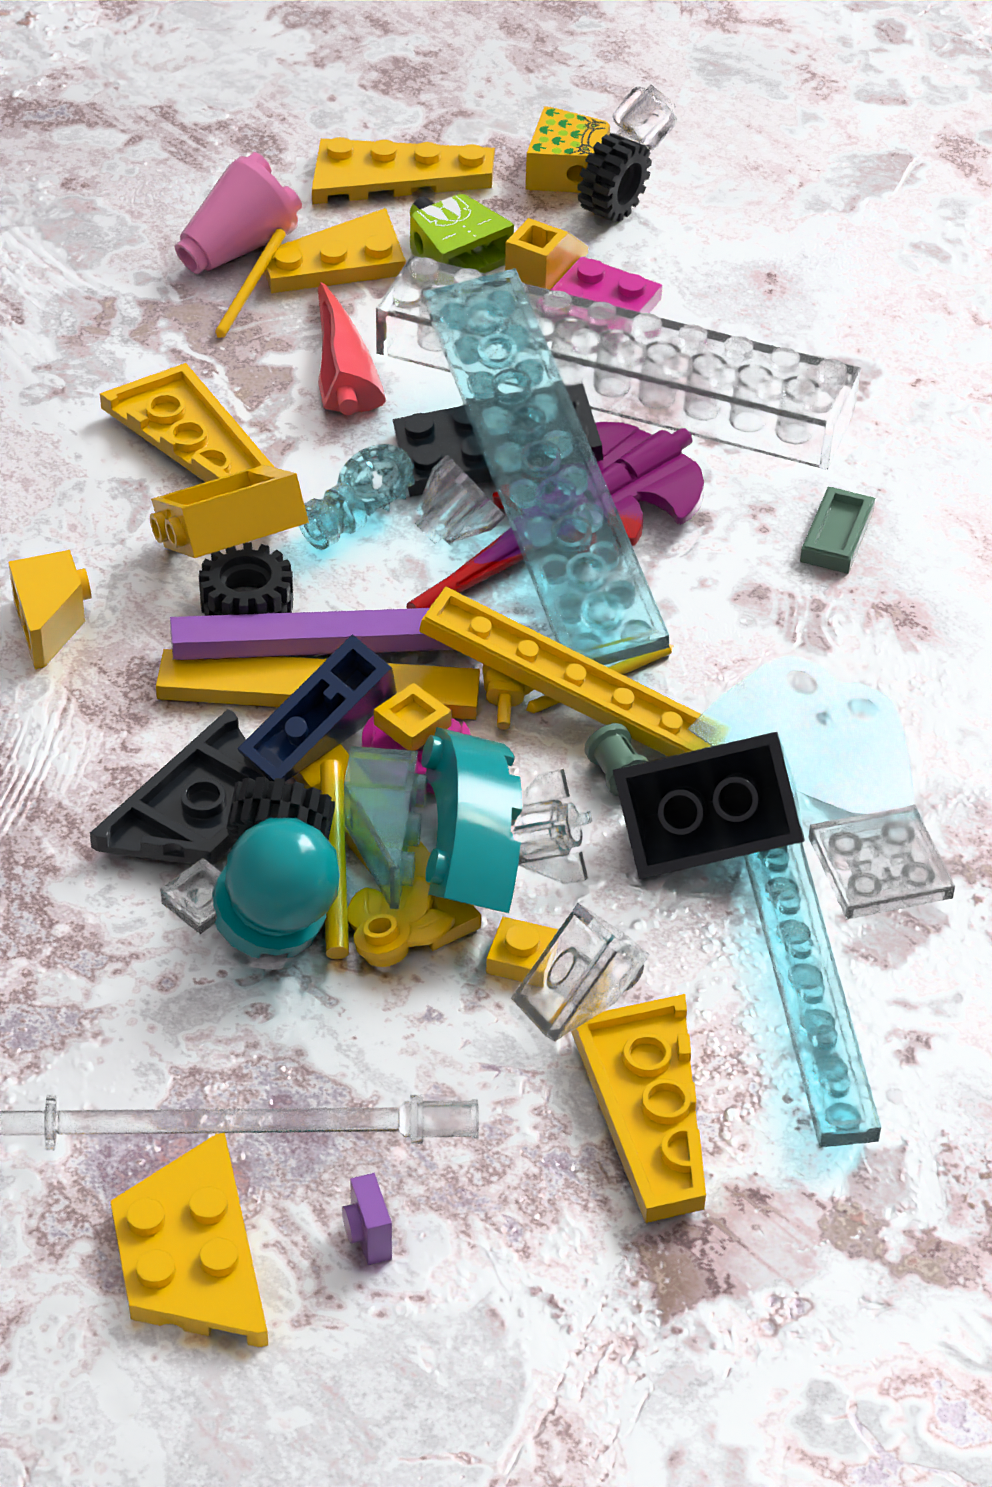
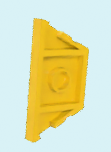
(189, 1247)

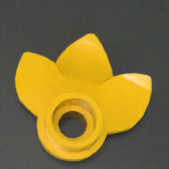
(386, 933)

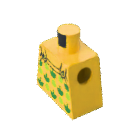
(560, 149)

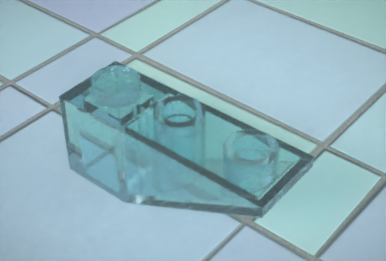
(381, 814)

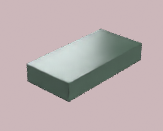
(837, 529)

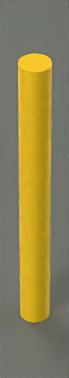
(337, 917)

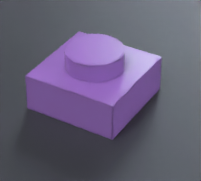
(368, 1219)

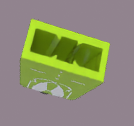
(459, 233)

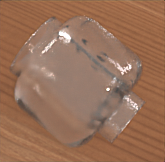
(645, 116)

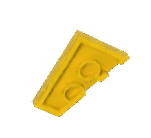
(338, 255)

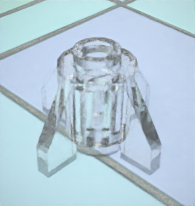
(454, 505)
(551, 830)

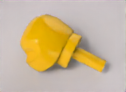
(504, 693)

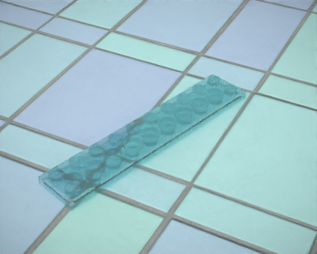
(545, 470)

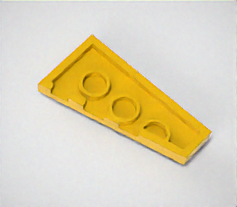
(184, 422)

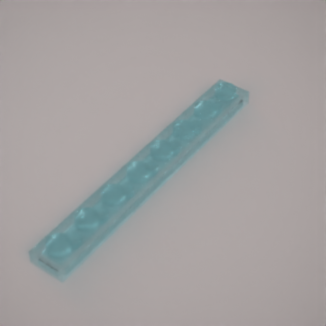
(813, 998)

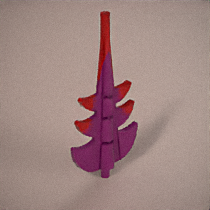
(634, 469)

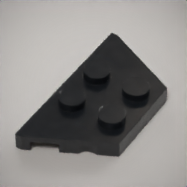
(185, 805)

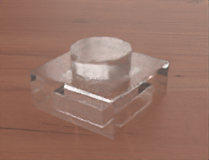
(191, 895)

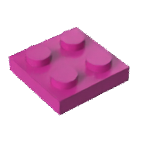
(608, 284)

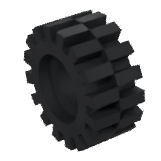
(614, 177)
(246, 569)
(266, 799)

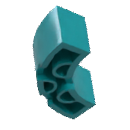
(475, 808)

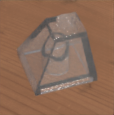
(579, 974)

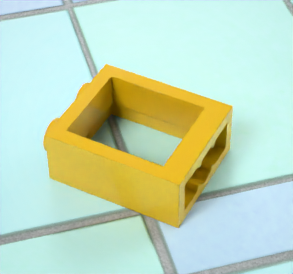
(228, 511)

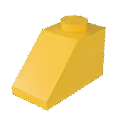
(48, 601)

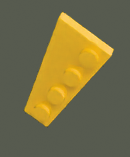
(381, 165)
(648, 1098)

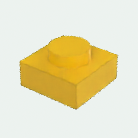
(412, 717)
(517, 948)

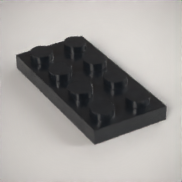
(449, 432)

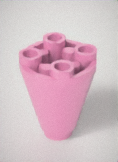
(238, 215)

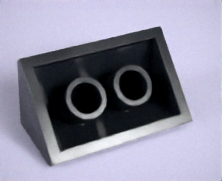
(709, 804)

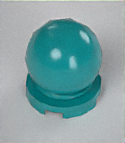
(276, 888)

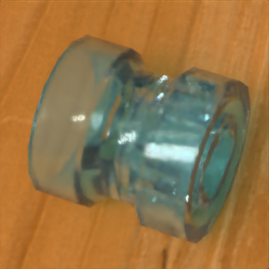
(334, 514)

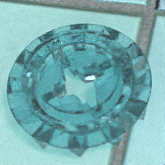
(387, 461)

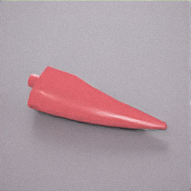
(347, 372)

